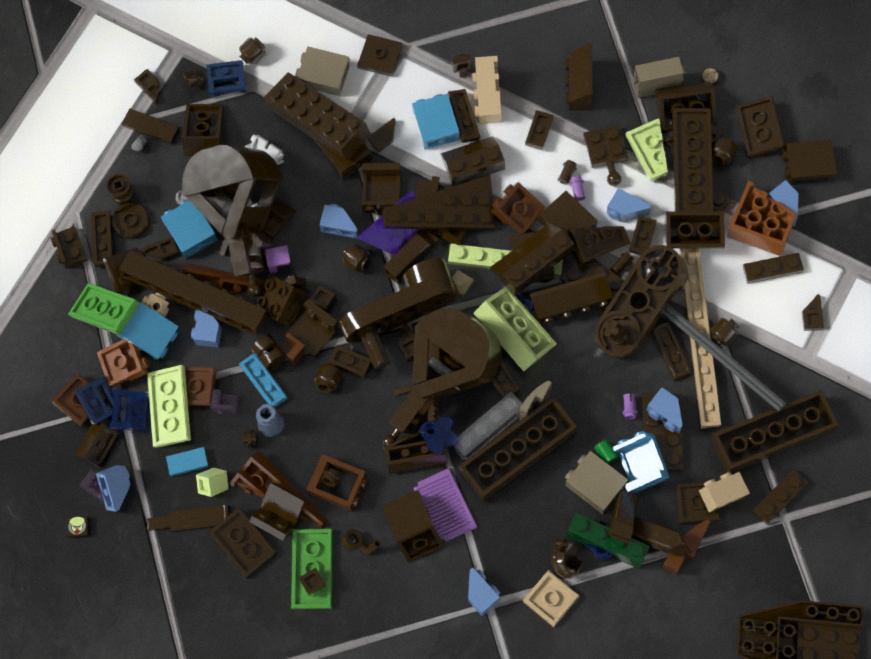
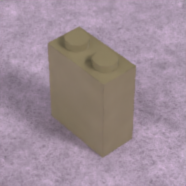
(323, 70)
(658, 75)
(595, 482)

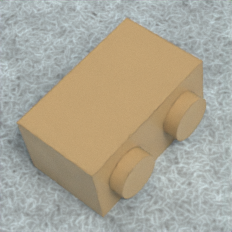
(724, 491)

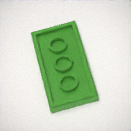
(104, 308)
(312, 550)

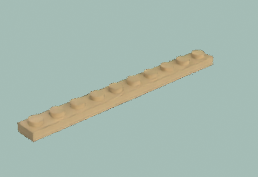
(702, 359)

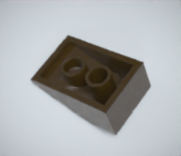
(202, 127)

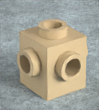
(159, 301)

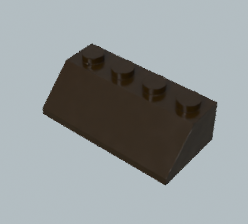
(533, 258)
(572, 298)

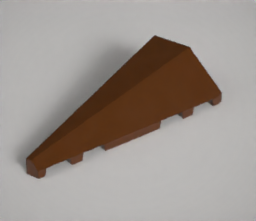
(220, 279)
(257, 476)

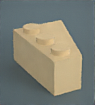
(487, 90)

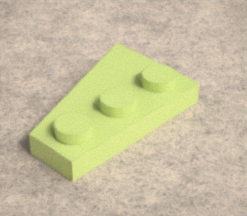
(649, 149)

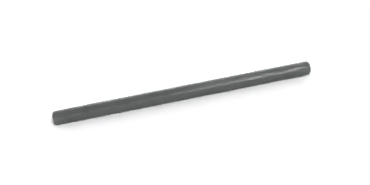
(721, 356)

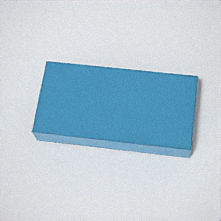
(187, 461)

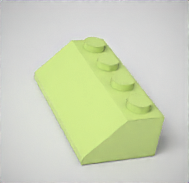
(515, 328)

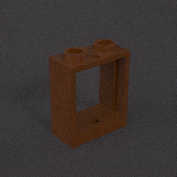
(316, 481)

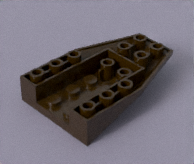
(801, 631)

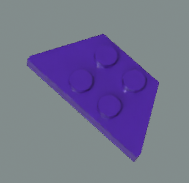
(388, 239)

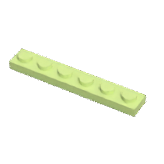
(482, 257)

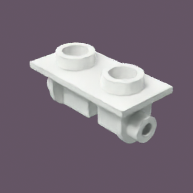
(260, 143)

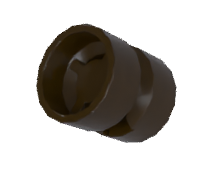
(120, 189)
(268, 352)

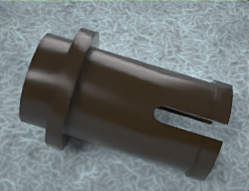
(567, 171)
(625, 260)

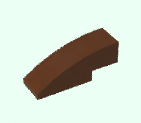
(693, 539)

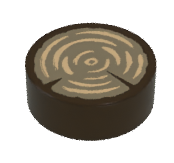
(710, 75)

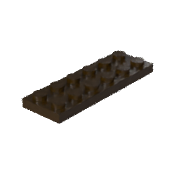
(692, 160)

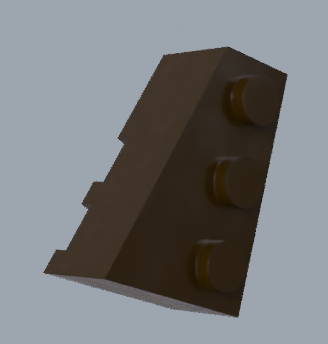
(412, 454)

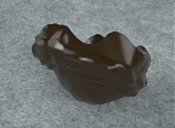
(565, 559)

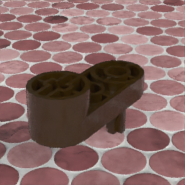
(427, 290)
(628, 335)

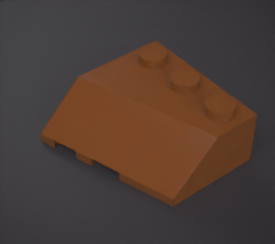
(761, 221)

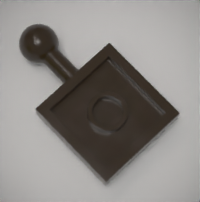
(606, 148)

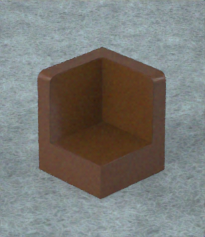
(293, 349)

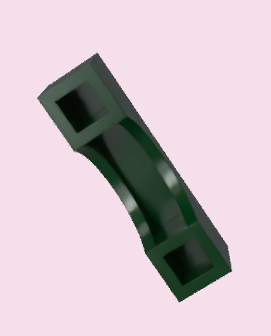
(593, 533)

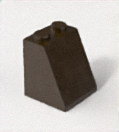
(412, 526)

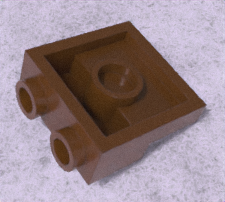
(517, 208)

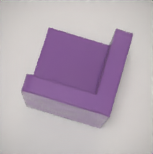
(277, 257)

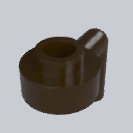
(357, 540)

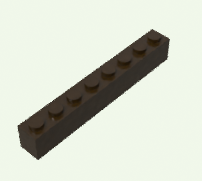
(193, 293)

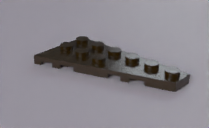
(453, 208)

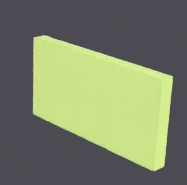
(169, 406)

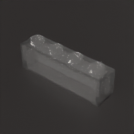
(488, 426)

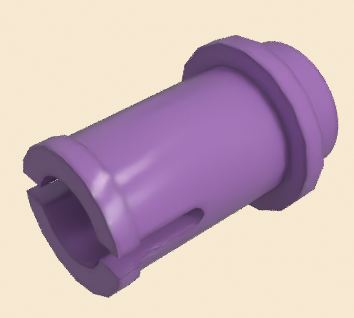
(577, 188)
(629, 406)

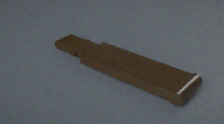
(189, 519)

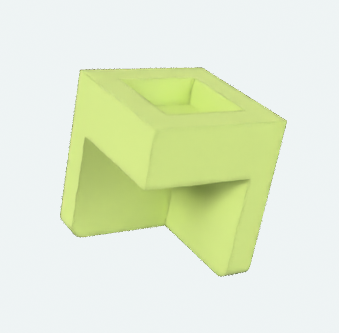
(212, 482)

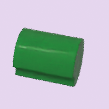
(605, 451)

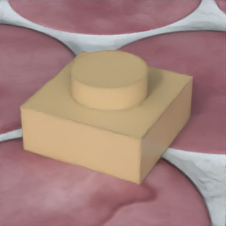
(462, 282)

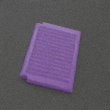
(446, 505)

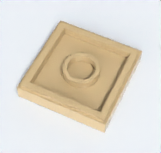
(551, 598)

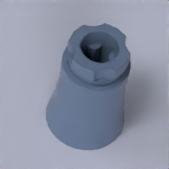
(271, 426)

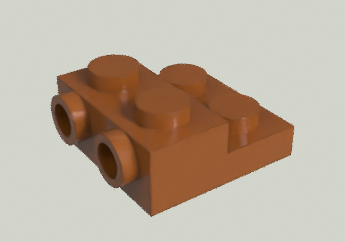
(122, 362)

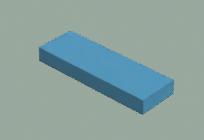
(263, 381)

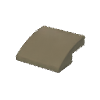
(535, 399)

